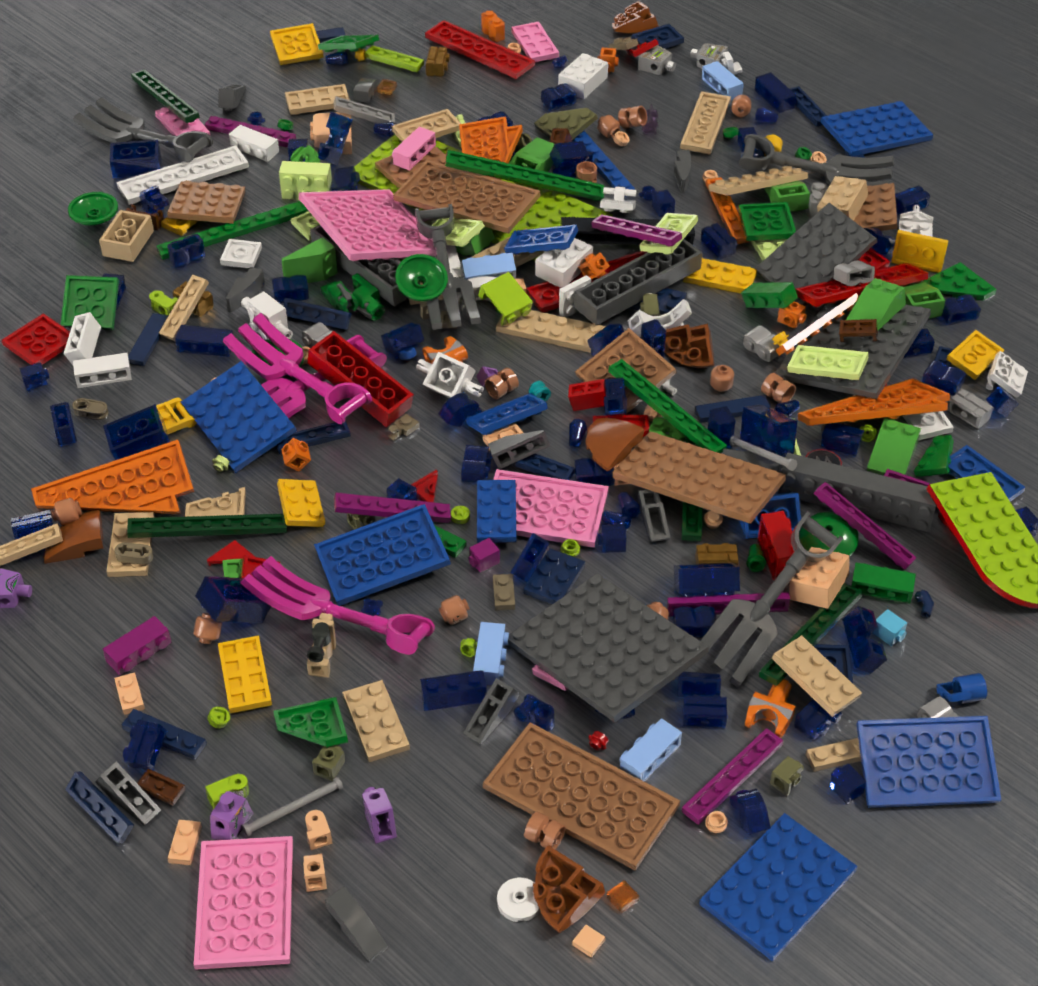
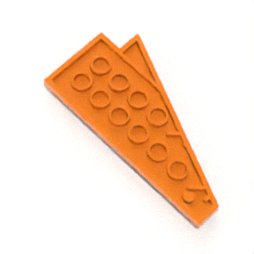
(490, 139)
(894, 400)
(131, 484)

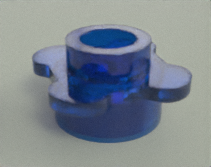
(256, 118)
(647, 192)
(372, 607)

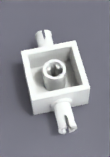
(271, 309)
(446, 367)

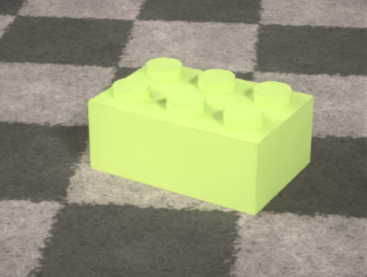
(304, 177)

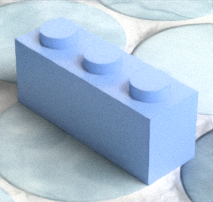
(722, 80)
(489, 266)
(491, 651)
(651, 750)

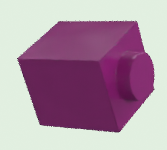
(484, 555)

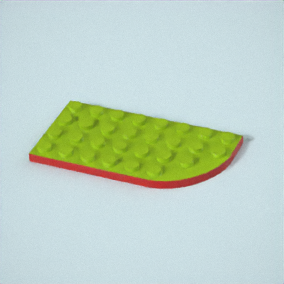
(991, 535)

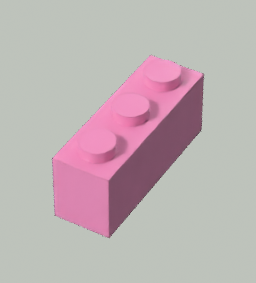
(414, 148)

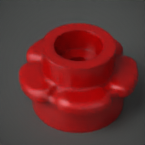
(598, 740)

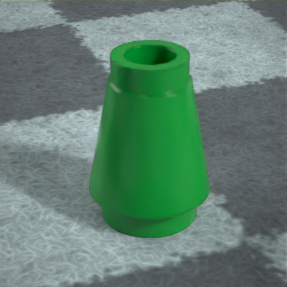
(755, 559)

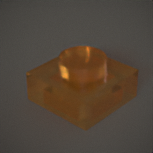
(387, 87)
(623, 896)

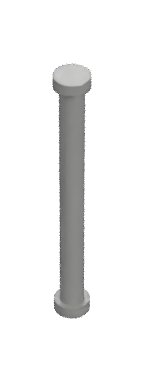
(790, 464)
(255, 825)

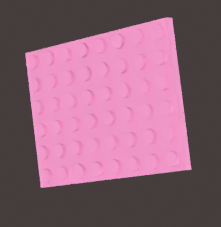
(368, 224)

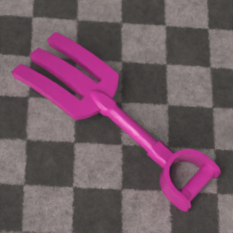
(289, 365)
(292, 394)
(306, 601)

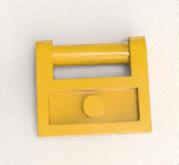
(177, 226)
(170, 418)

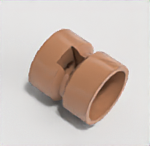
(632, 117)
(587, 171)
(501, 383)
(778, 388)
(544, 831)

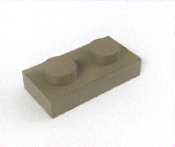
(623, 44)
(503, 592)

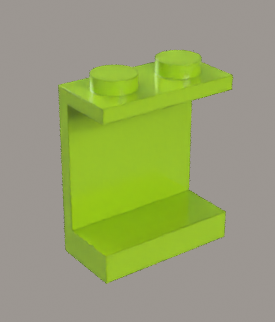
(507, 297)

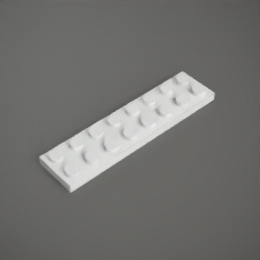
(198, 170)

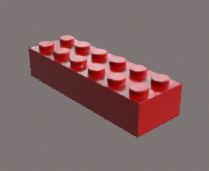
(344, 363)

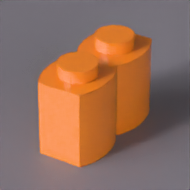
(492, 26)

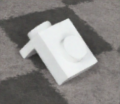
(727, 62)

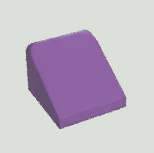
(484, 373)

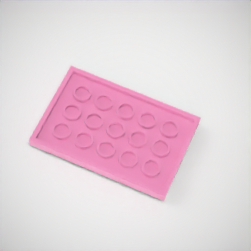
(557, 507)
(244, 903)

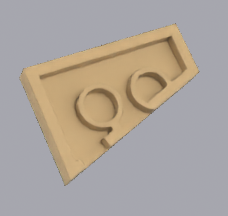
(224, 505)

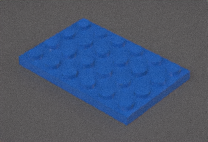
(876, 128)
(238, 416)
(382, 554)
(928, 761)
(778, 886)

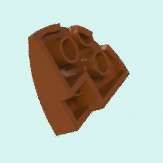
(635, 19)
(690, 345)
(612, 440)
(78, 537)
(564, 889)

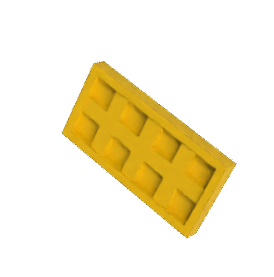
(722, 276)
(244, 674)

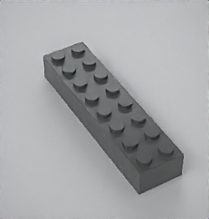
(377, 272)
(631, 281)
(871, 493)

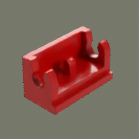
(587, 394)

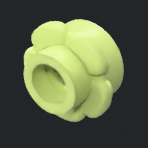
(220, 463)

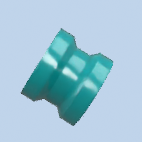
(540, 390)

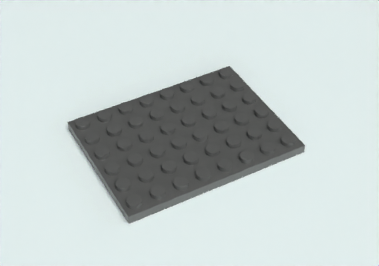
(884, 355)
(607, 646)

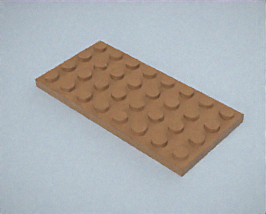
(472, 195)
(700, 477)
(584, 793)

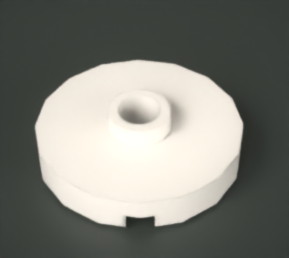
(514, 908)

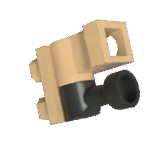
(323, 643)

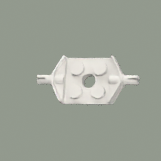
(916, 222)

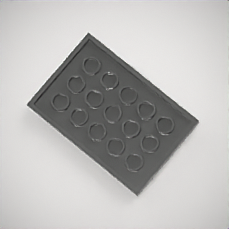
(816, 249)

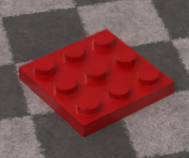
(38, 340)

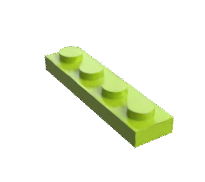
(394, 58)

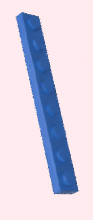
(604, 165)

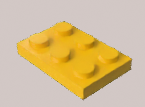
(920, 251)
(974, 354)
(301, 503)

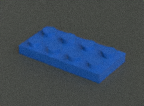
(541, 239)
(507, 413)
(969, 462)
(496, 510)

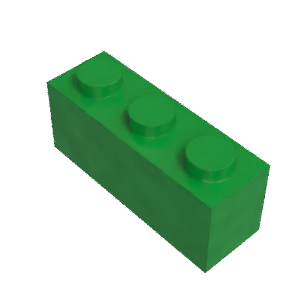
(769, 295)
(883, 582)

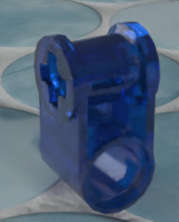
(536, 712)

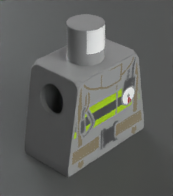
(708, 54)
(656, 61)

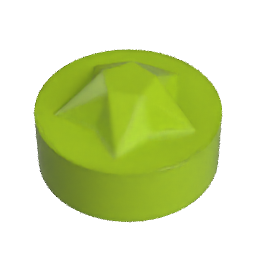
(460, 514)
(218, 717)

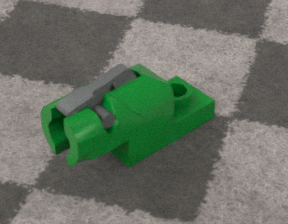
(339, 296)
(367, 297)

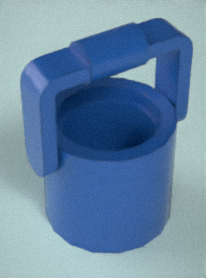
(965, 689)

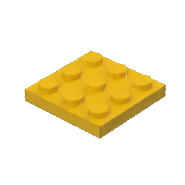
(296, 44)

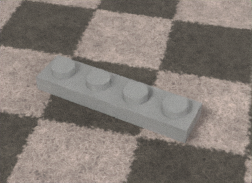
(362, 111)

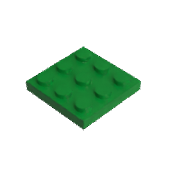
(351, 42)
(766, 221)
(90, 295)

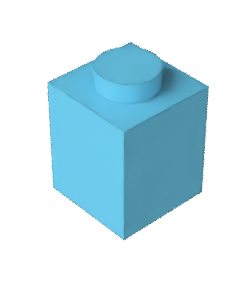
(890, 628)

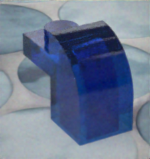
(153, 200)
(615, 400)
(458, 408)
(752, 810)

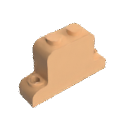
(321, 133)

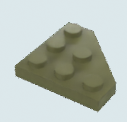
(575, 120)

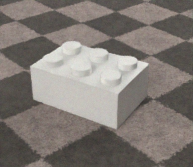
(584, 74)
(562, 265)

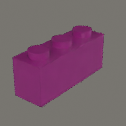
(137, 645)

